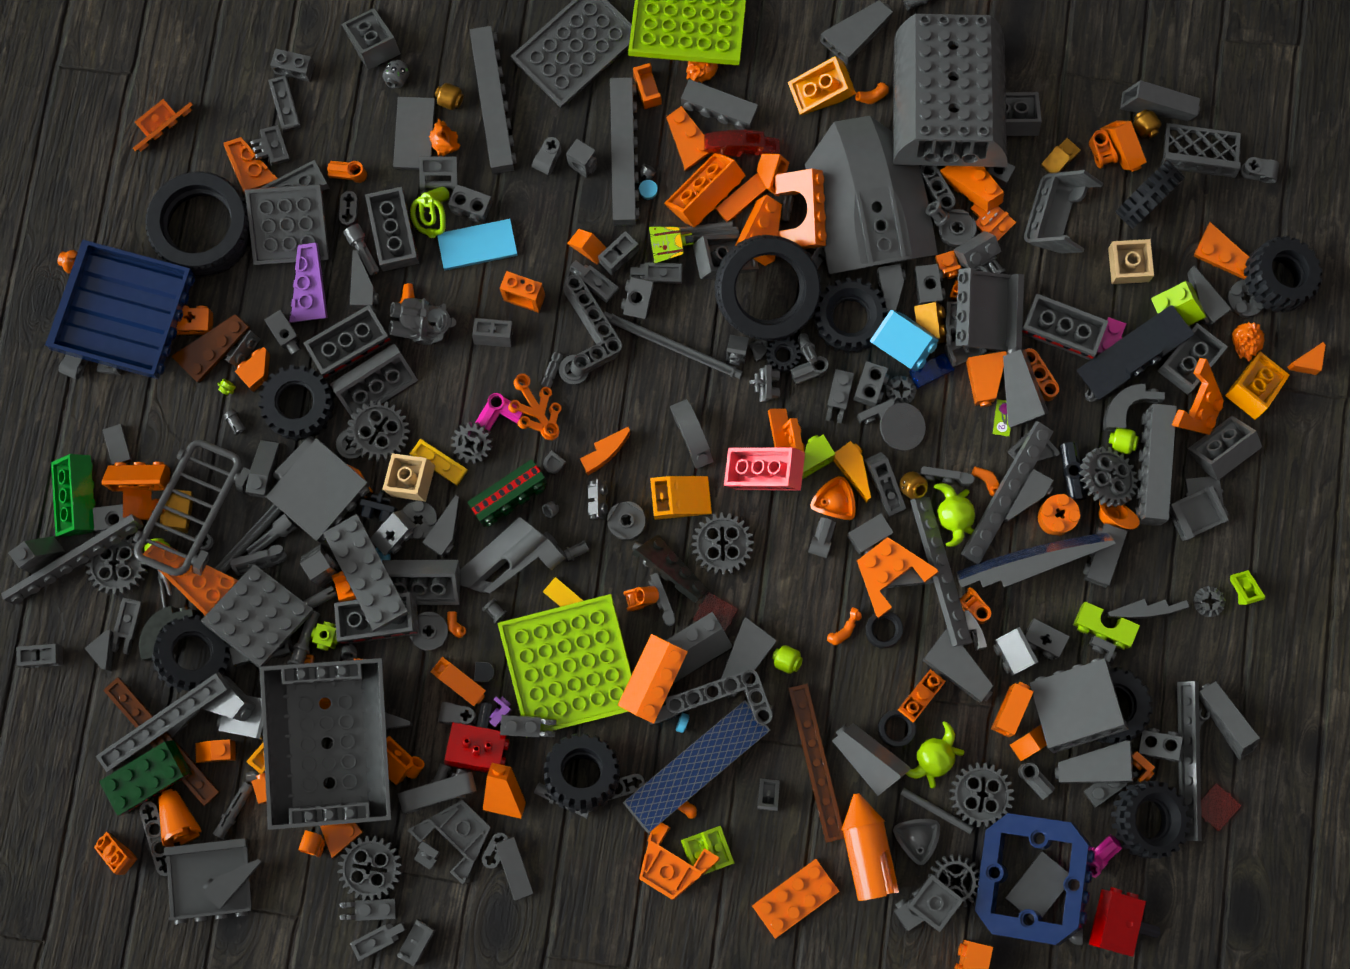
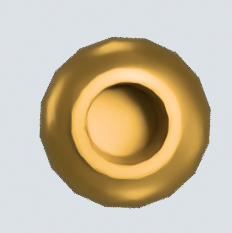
(449, 96)
(1147, 123)
(913, 485)

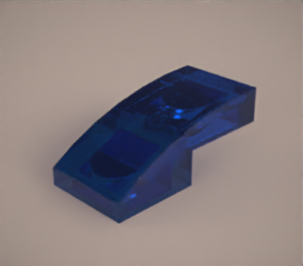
(931, 370)

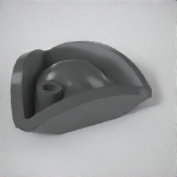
(918, 838)

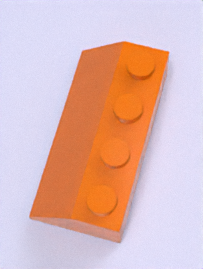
(705, 189)
(652, 678)

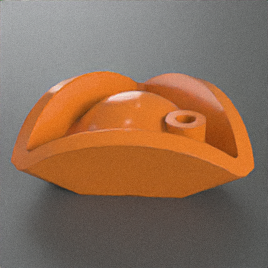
(835, 499)

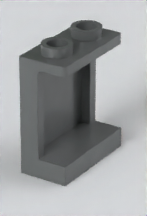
(1198, 512)

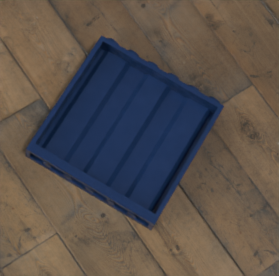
(120, 309)

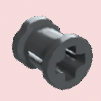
(937, 213)
(494, 610)

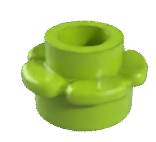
(226, 387)

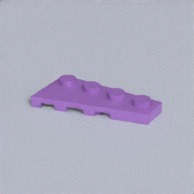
(308, 294)

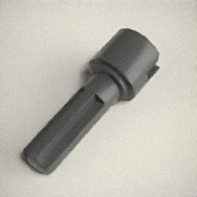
(356, 238)
(281, 527)

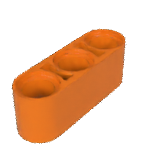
(1047, 380)

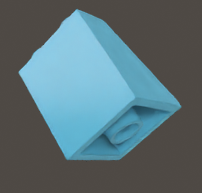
(904, 340)

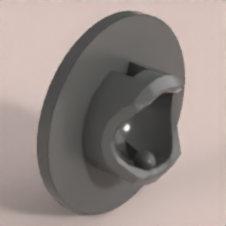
(902, 426)

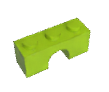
(1089, 620)

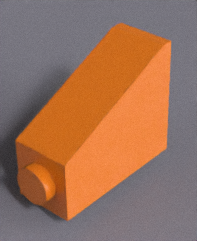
(1126, 144)
(985, 377)
(458, 681)
(503, 792)

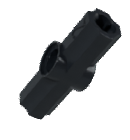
(1071, 459)

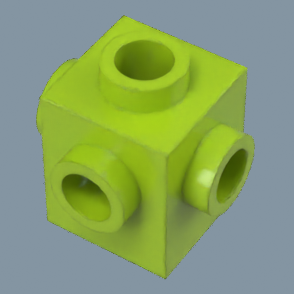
(328, 642)

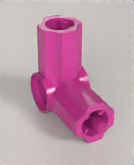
(490, 414)
(1103, 854)

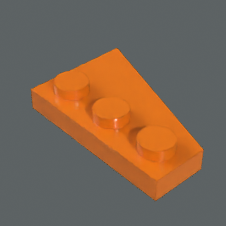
(687, 137)
(248, 170)
(1221, 252)
(340, 836)

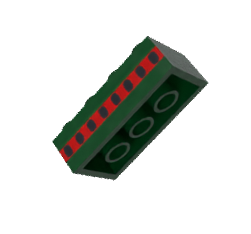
(508, 493)
(145, 777)

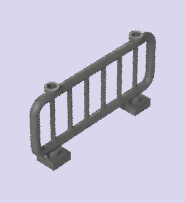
(197, 561)

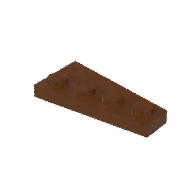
(210, 348)

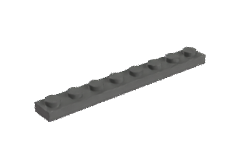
(1007, 492)
(72, 559)
(944, 579)
(162, 721)
(1190, 755)

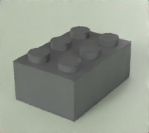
(1184, 359)

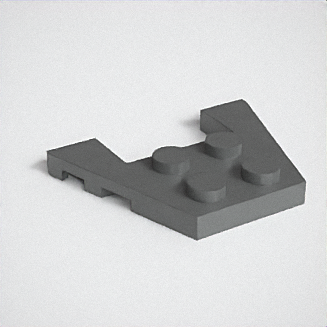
(462, 829)

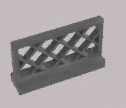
(1213, 166)

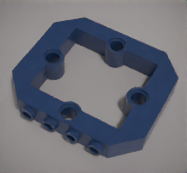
(1079, 870)

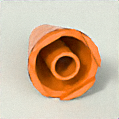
(176, 820)

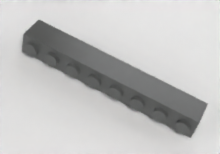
(491, 98)
(622, 150)

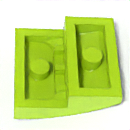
(711, 840)

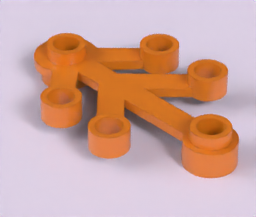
(536, 410)

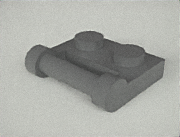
(437, 167)

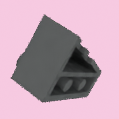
(319, 566)

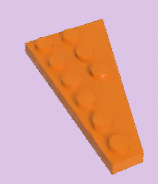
(201, 590)

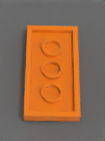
(795, 898)

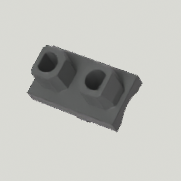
(763, 383)

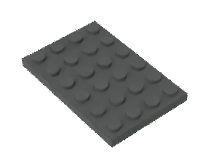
(574, 48)

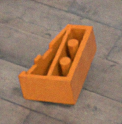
(975, 184)
(763, 221)

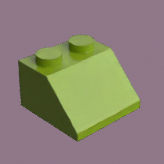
(1183, 300)
(817, 455)

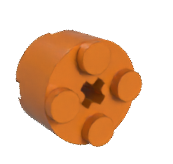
(1058, 504)

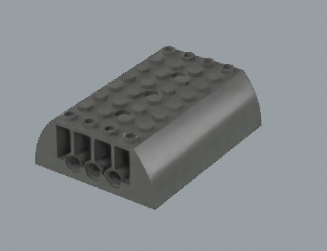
(925, 56)
(294, 751)

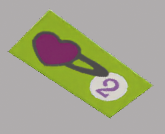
(1001, 419)

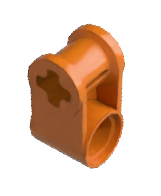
(1104, 152)
(641, 597)
(975, 604)
(312, 844)

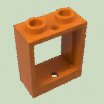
(526, 295)
(1012, 709)

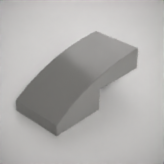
(977, 634)

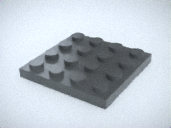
(283, 220)
(257, 616)

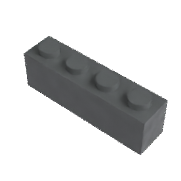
(719, 105)

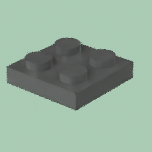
(935, 903)

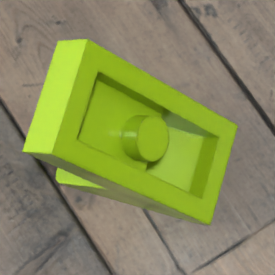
(1246, 587)

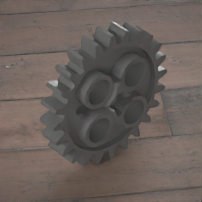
(363, 422)
(1108, 476)
(739, 543)
(100, 565)
(999, 797)
(373, 850)

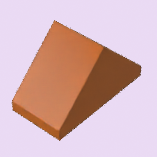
(587, 245)
(1310, 362)
(1029, 743)

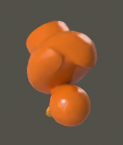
(67, 259)

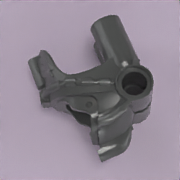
(416, 320)

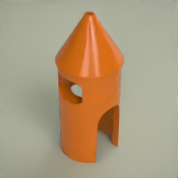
(868, 851)

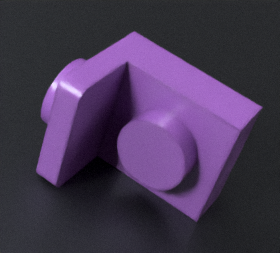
(496, 715)

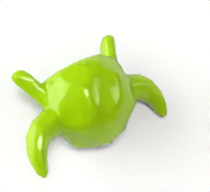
(955, 513)
(936, 757)

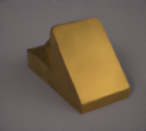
(1060, 157)

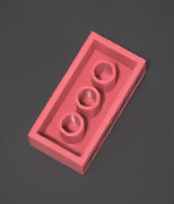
(764, 468)

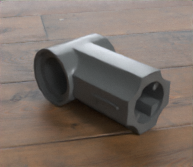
(807, 371)
(821, 542)
(1036, 781)

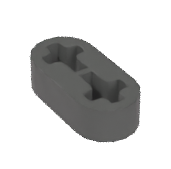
(344, 209)
(490, 849)

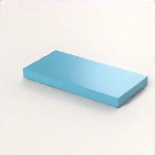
(477, 244)

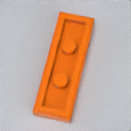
(741, 198)

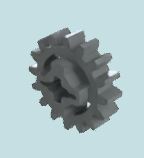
(476, 450)

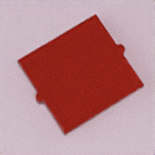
(722, 610)
(1218, 807)

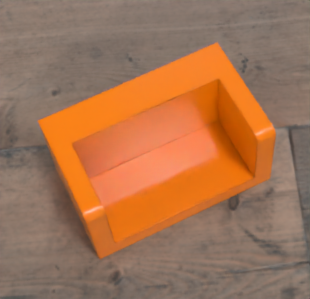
(646, 86)

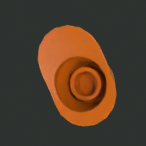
(1119, 516)

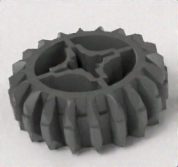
(962, 874)

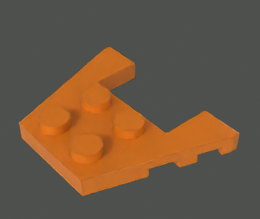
(1206, 404)
(886, 564)
(667, 871)

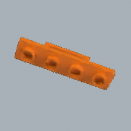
(156, 120)
(784, 431)

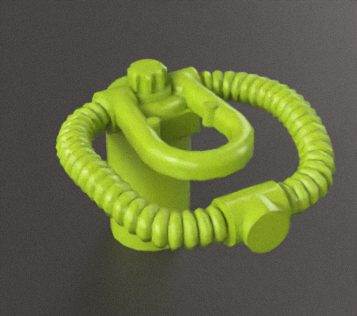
(430, 199)

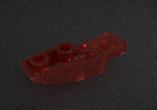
(740, 141)

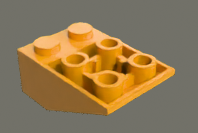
(680, 496)

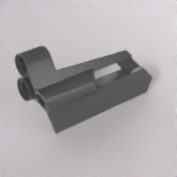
(517, 545)

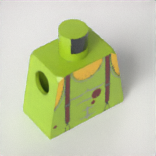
(668, 242)

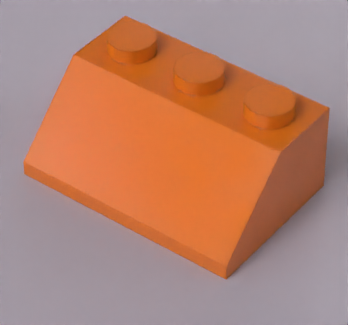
(136, 475)

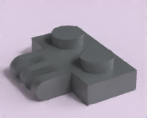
(270, 146)

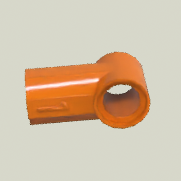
(345, 170)

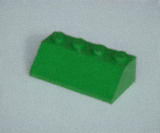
(73, 495)

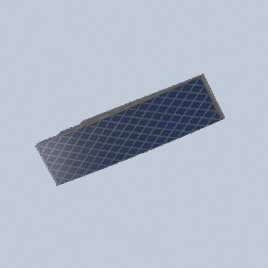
(1032, 561)
(695, 767)

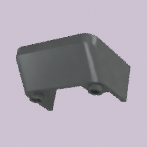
(1052, 209)

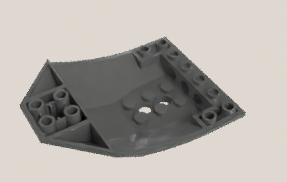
(857, 173)

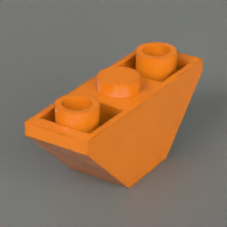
(921, 695)
(115, 854)

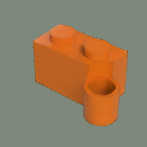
(401, 763)

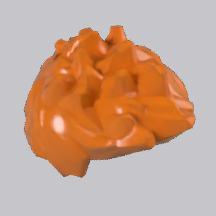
(701, 71)
(444, 139)
(1248, 340)

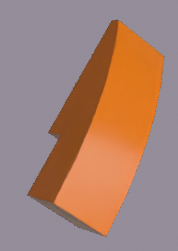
(605, 451)

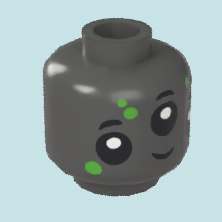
(396, 74)

